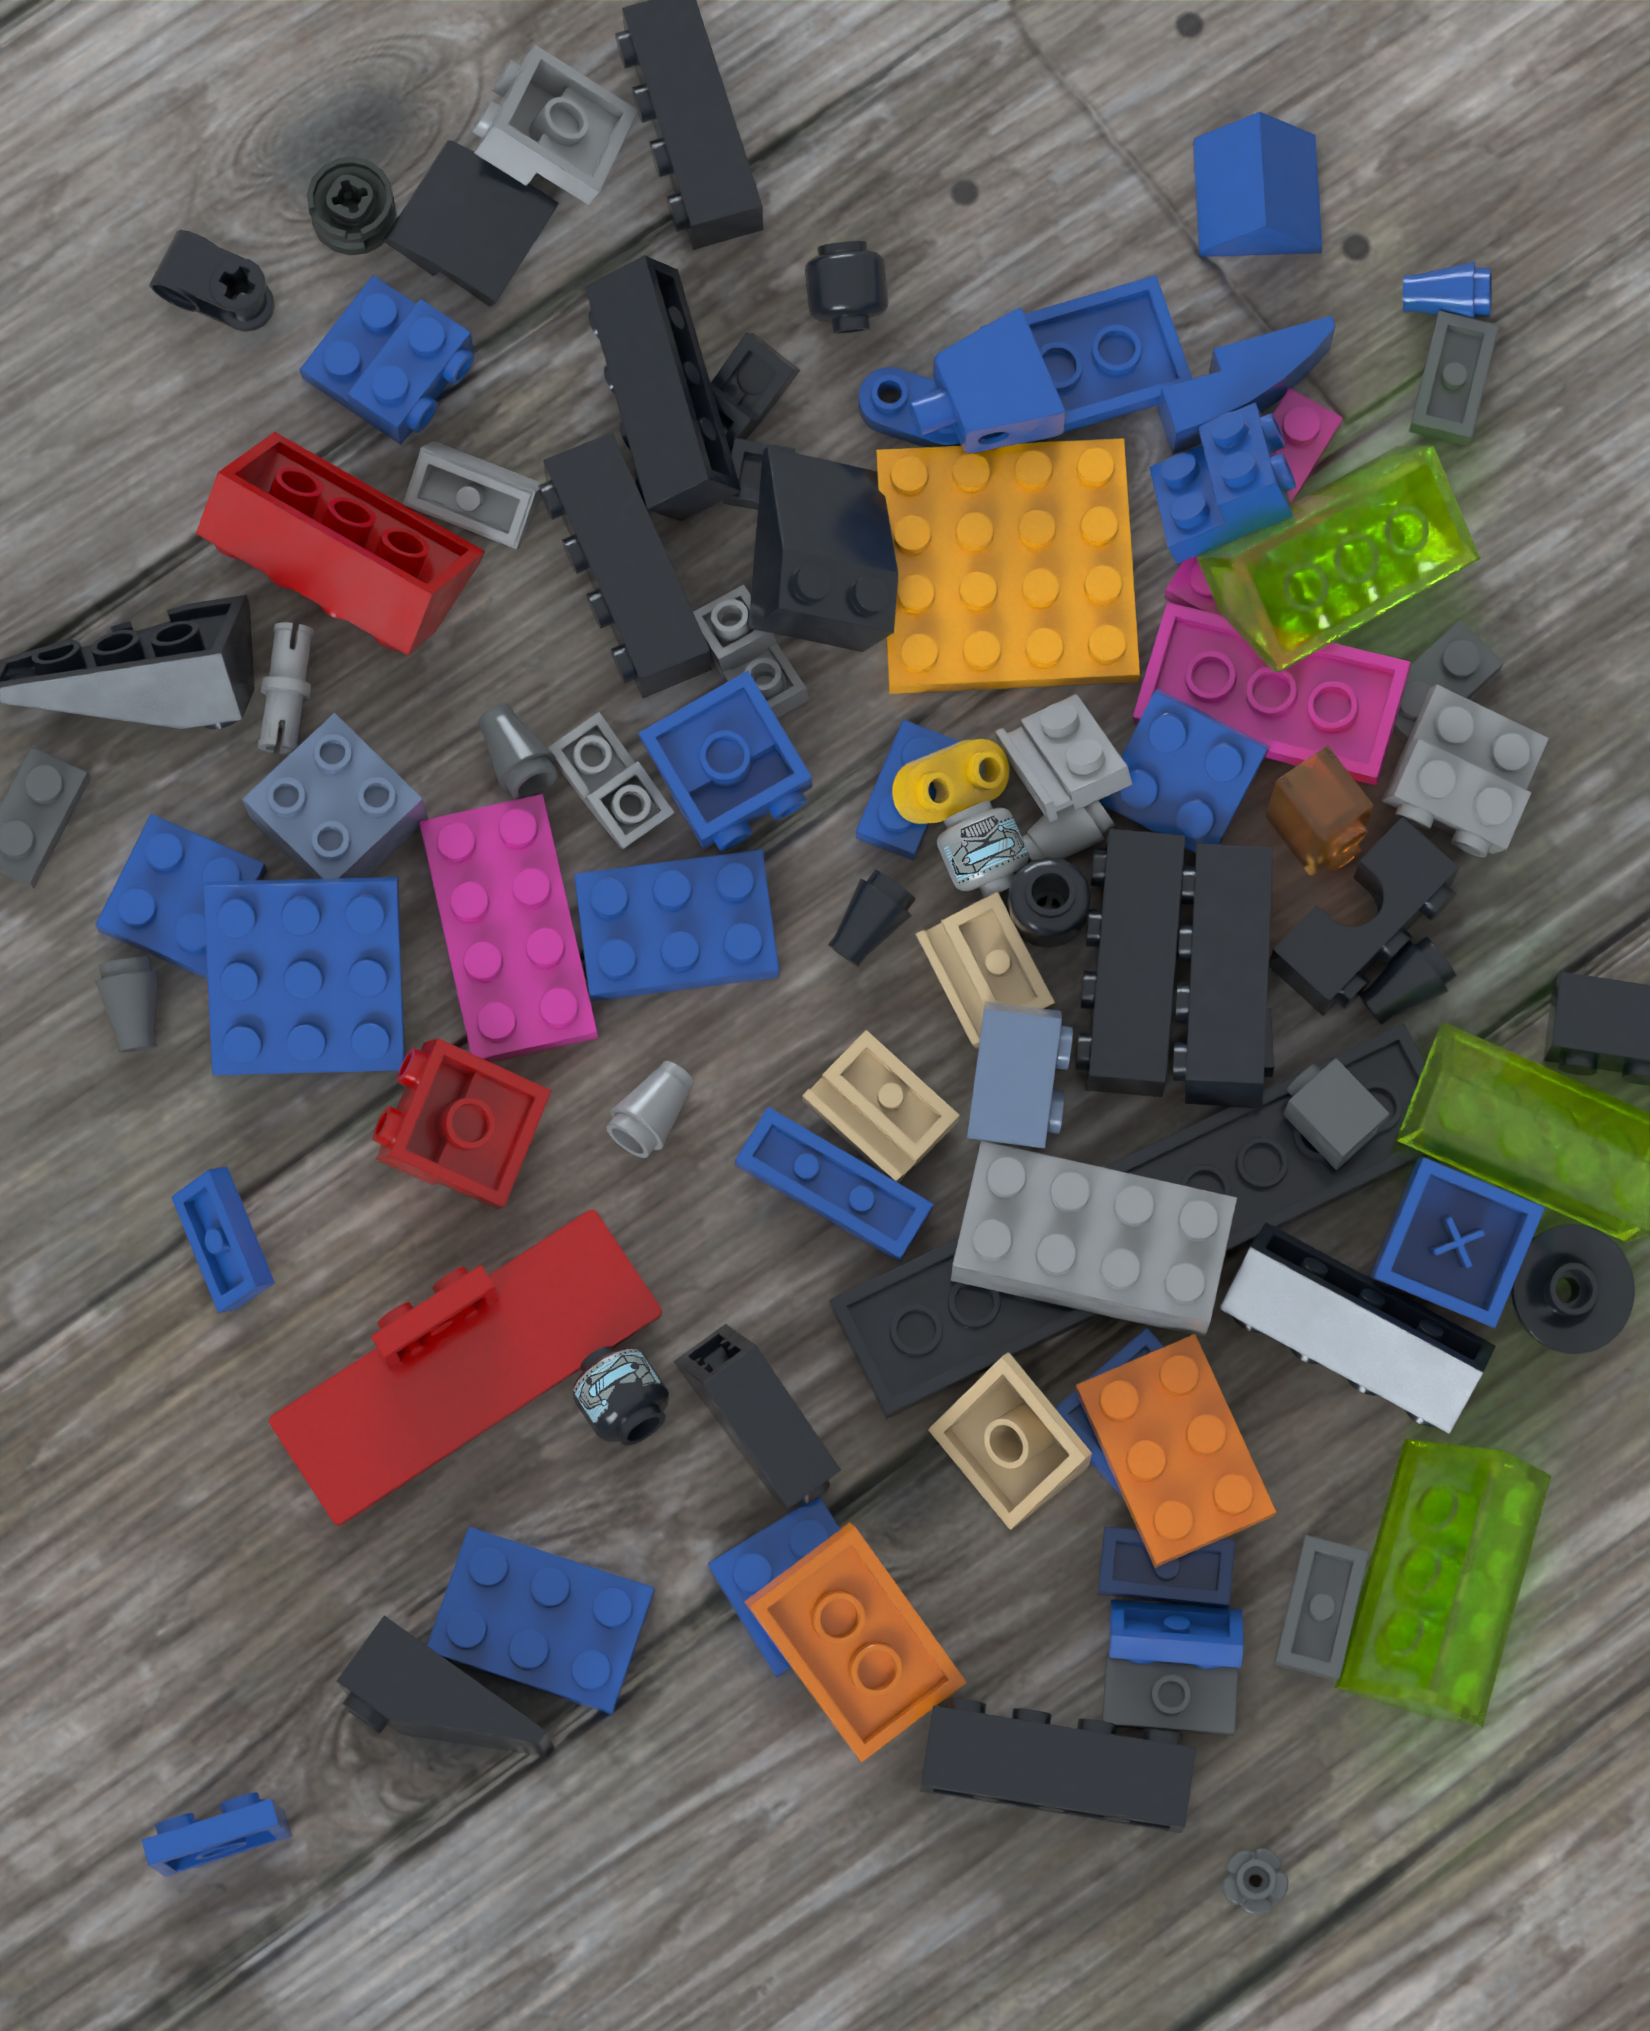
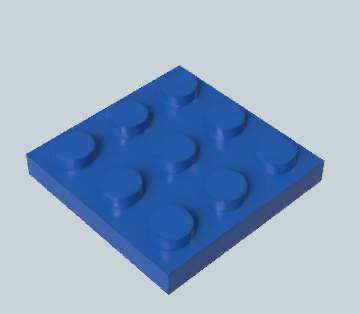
(304, 975)

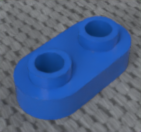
(895, 418)

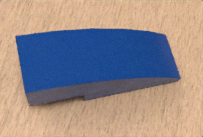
(1243, 374)

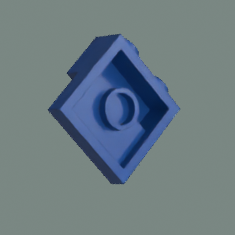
(390, 359)
(1224, 485)
(727, 763)

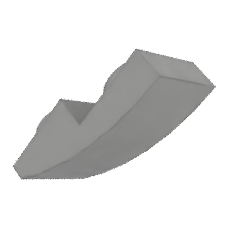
(744, 649)
(610, 781)

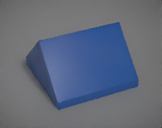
(1257, 189)

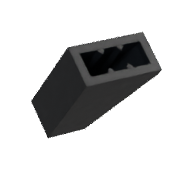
(759, 1416)

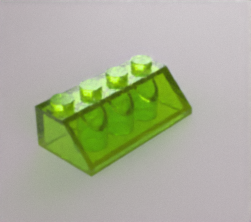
(1341, 556)
(1533, 1133)
(1444, 1580)

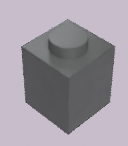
(1334, 1111)

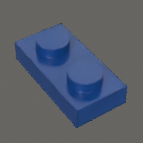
(881, 821)
(222, 1239)
(1175, 1634)

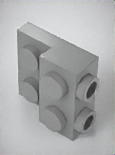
(553, 125)
(1465, 772)

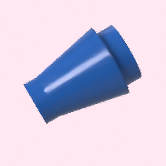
(1454, 290)

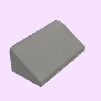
(472, 494)

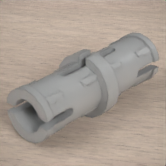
(285, 688)

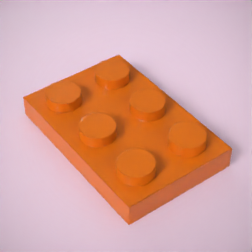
(1175, 1450)
(855, 1642)

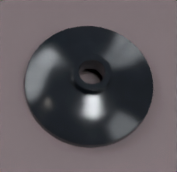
(1599, 1289)

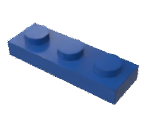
(834, 1184)

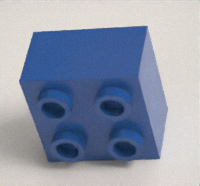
(1456, 1241)

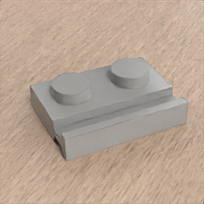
(1064, 757)

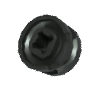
(351, 205)

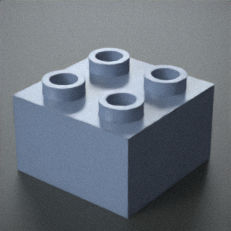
(335, 805)
(1016, 1075)

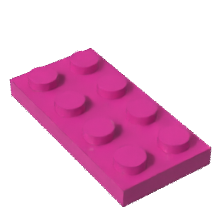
(1326, 699)
(508, 929)

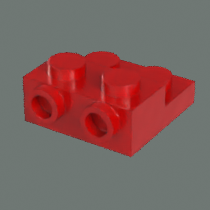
(460, 1122)

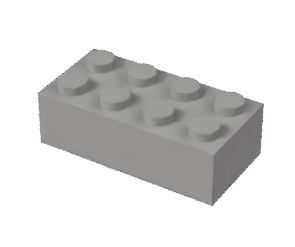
(1093, 1239)

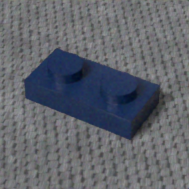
(1193, 1579)

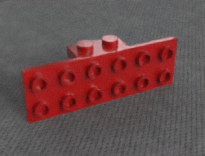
(462, 1364)

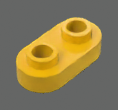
(955, 779)

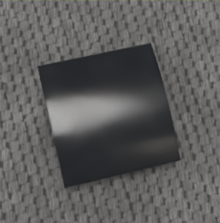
(470, 222)

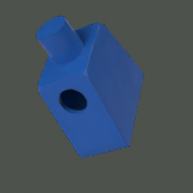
(992, 389)

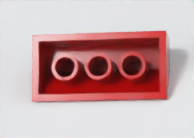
(338, 542)

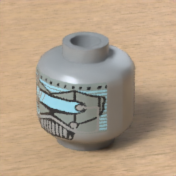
(982, 848)

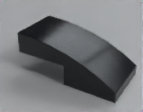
(750, 386)

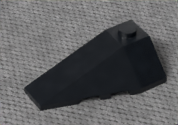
(164, 675)

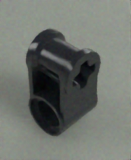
(206, 277)

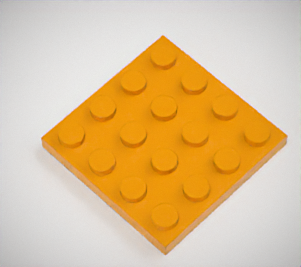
(1010, 566)

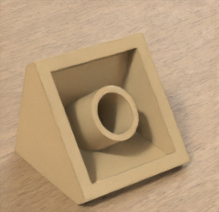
(1011, 1442)

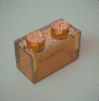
(1320, 812)

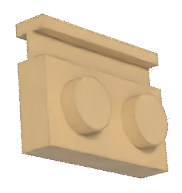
(983, 960)
(880, 1107)

